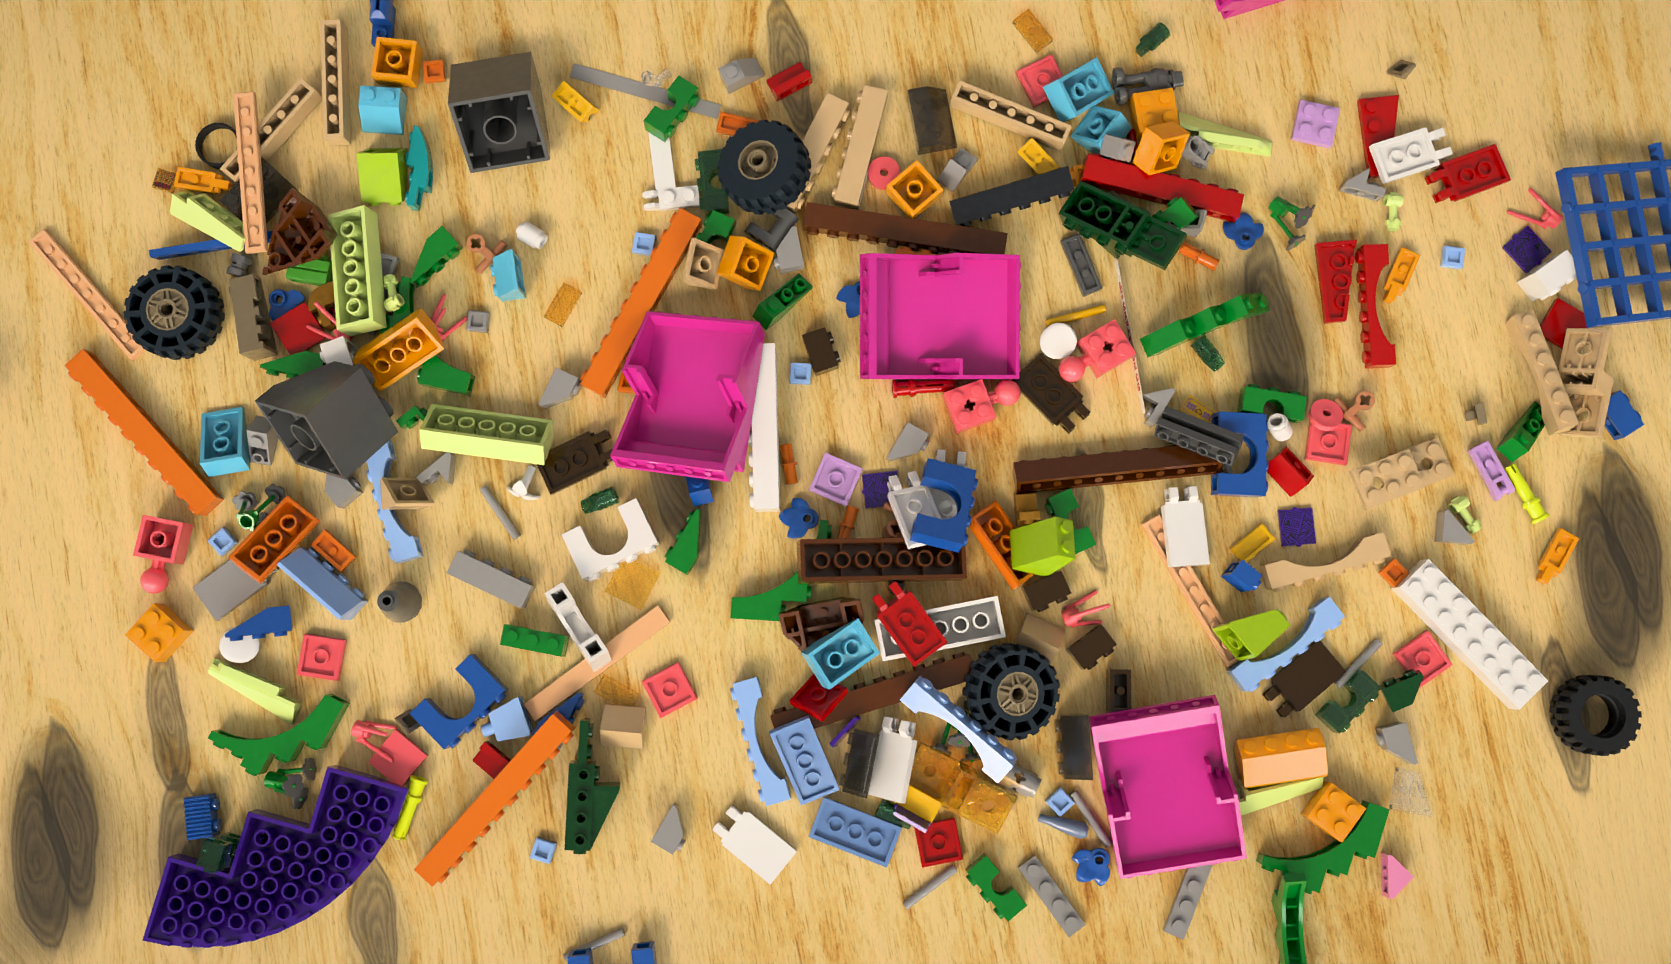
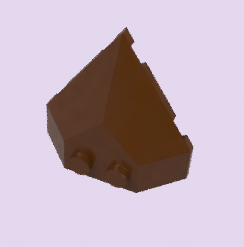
(299, 235)
(817, 619)

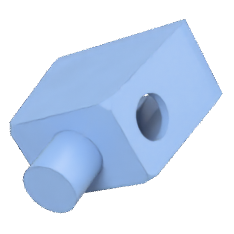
(509, 721)

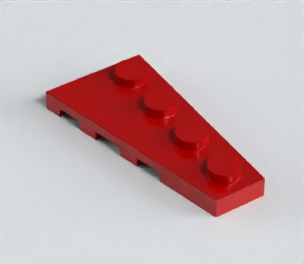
(1334, 276)

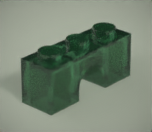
(712, 198)
(1361, 690)
(218, 853)

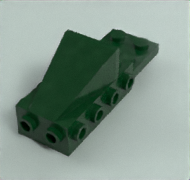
(1120, 226)
(596, 796)

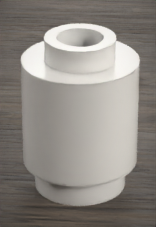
(531, 235)
(1279, 427)

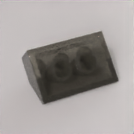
(931, 119)
(274, 187)
(1074, 746)
(859, 762)

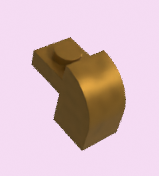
(325, 297)
(1026, 509)

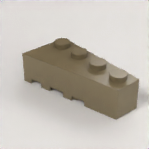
(252, 318)

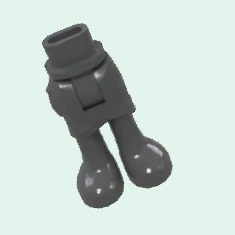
(1151, 80)

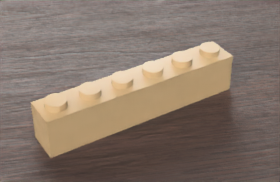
(335, 82)
(1010, 115)
(279, 123)
(819, 138)
(860, 148)

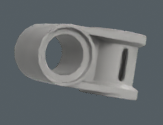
(1197, 152)

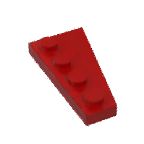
(1377, 124)

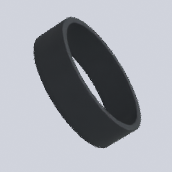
(201, 137)

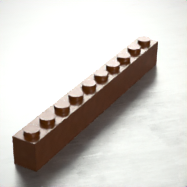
(900, 231)
(1110, 469)
(884, 691)

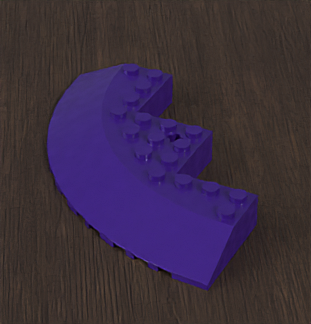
(278, 876)

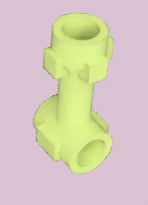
(1393, 200)
(395, 300)
(1459, 505)

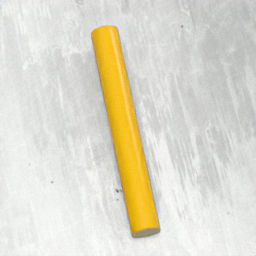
(1076, 315)

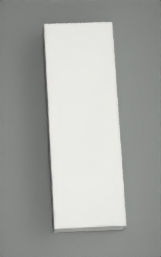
(662, 163)

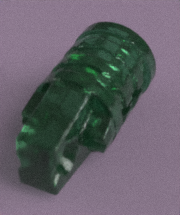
(1152, 39)
(1208, 353)
(600, 500)
(885, 811)

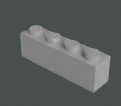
(491, 579)

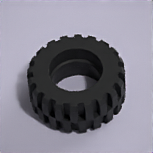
(1621, 708)

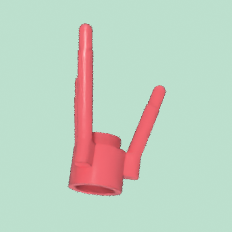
(1549, 217)
(436, 319)
(337, 333)
(1072, 616)
(365, 730)

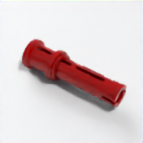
(912, 388)

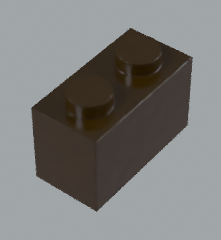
(820, 351)
(1046, 591)
(1091, 647)
(1118, 690)

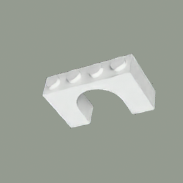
(640, 540)
(577, 627)

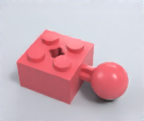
(1093, 355)
(1006, 393)
(151, 546)

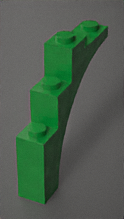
(1206, 321)
(434, 371)
(769, 604)
(260, 752)
(1336, 856)
(1288, 910)

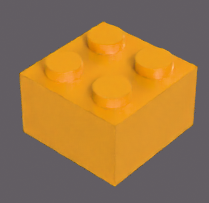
(397, 62)
(1152, 109)
(1160, 147)
(914, 190)
(745, 263)
(159, 632)
(1333, 811)

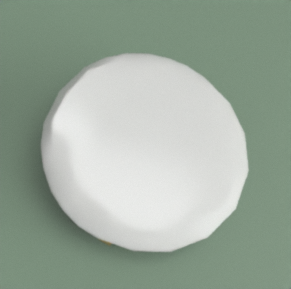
(1058, 340)
(239, 651)

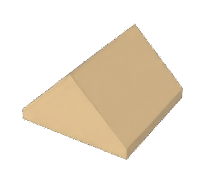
(702, 264)
(404, 494)
(1040, 636)
(623, 726)

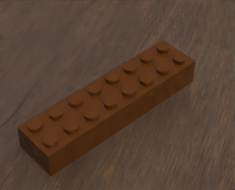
(876, 561)

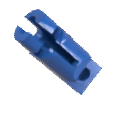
(383, 19)

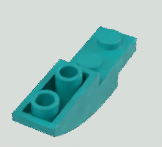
(420, 161)

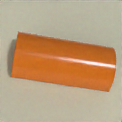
(992, 531)
(273, 539)

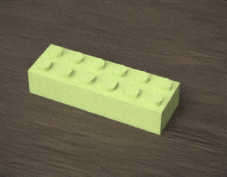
(357, 271)
(487, 434)

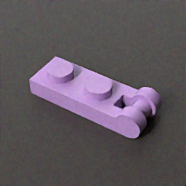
(1491, 470)

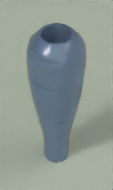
(1068, 826)

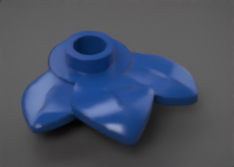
(1242, 229)
(851, 296)
(290, 300)
(796, 516)
(1090, 868)

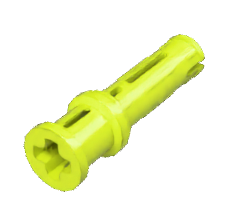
(1530, 502)
(413, 798)

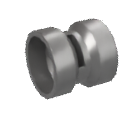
(239, 265)

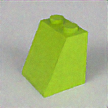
(382, 175)
(1043, 546)
(1252, 634)

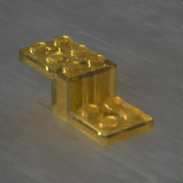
(960, 788)

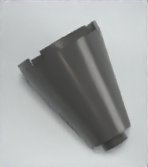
(400, 602)

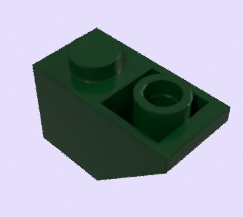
(1403, 690)

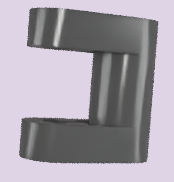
(778, 231)

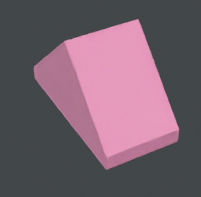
(1393, 876)

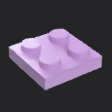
(1315, 124)
(835, 479)

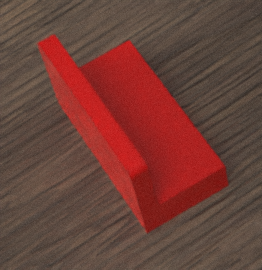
(789, 81)
(1289, 472)
(491, 759)

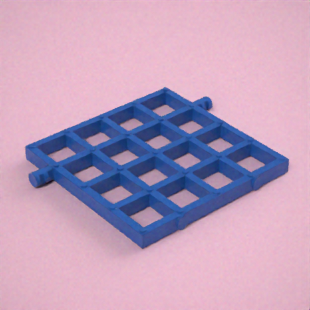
(1609, 241)

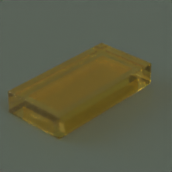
(562, 304)
(616, 692)

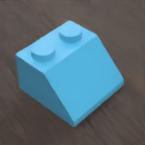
(382, 110)
(1097, 124)
(508, 276)

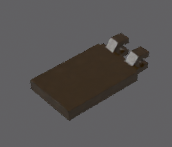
(1051, 393)
(575, 461)
(1304, 678)

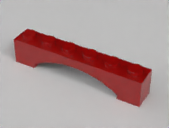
(1377, 349)

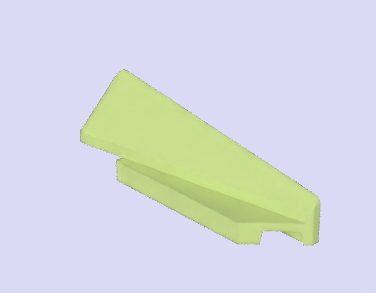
(1224, 137)
(208, 217)
(258, 689)
(1263, 796)

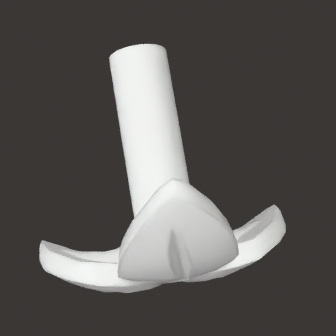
(521, 486)

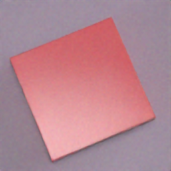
(1036, 76)
(1328, 445)
(1423, 655)
(321, 657)
(669, 689)
(405, 755)

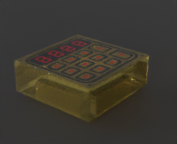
(164, 181)

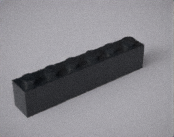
(1012, 195)

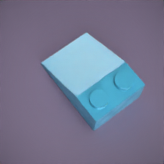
(1078, 90)
(224, 442)
(840, 653)

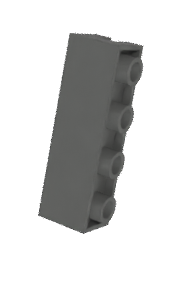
(1199, 436)

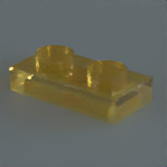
(1032, 31)

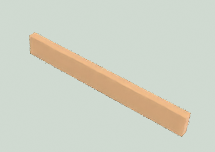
(250, 172)
(86, 292)
(1191, 589)
(582, 672)

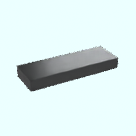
(1081, 265)

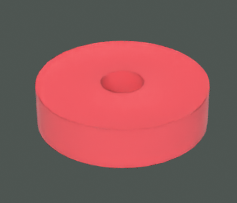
(882, 164)
(1331, 409)

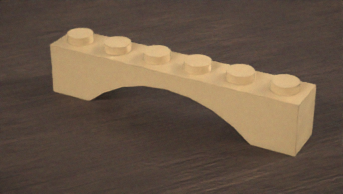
(1555, 403)
(1364, 550)

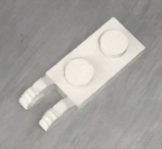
(673, 198)

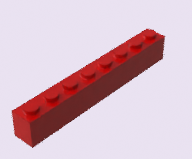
(1160, 187)

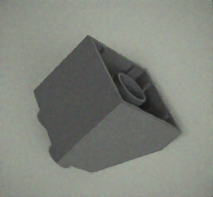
(499, 112)
(329, 418)

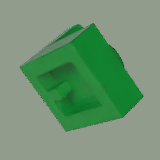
(411, 417)

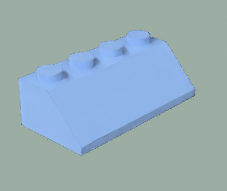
(323, 583)

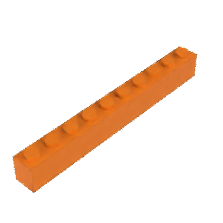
(644, 297)
(144, 433)
(494, 799)

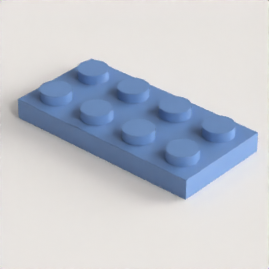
(804, 760)
(855, 831)

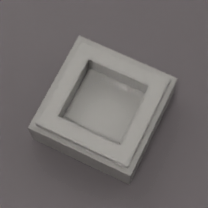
(478, 321)

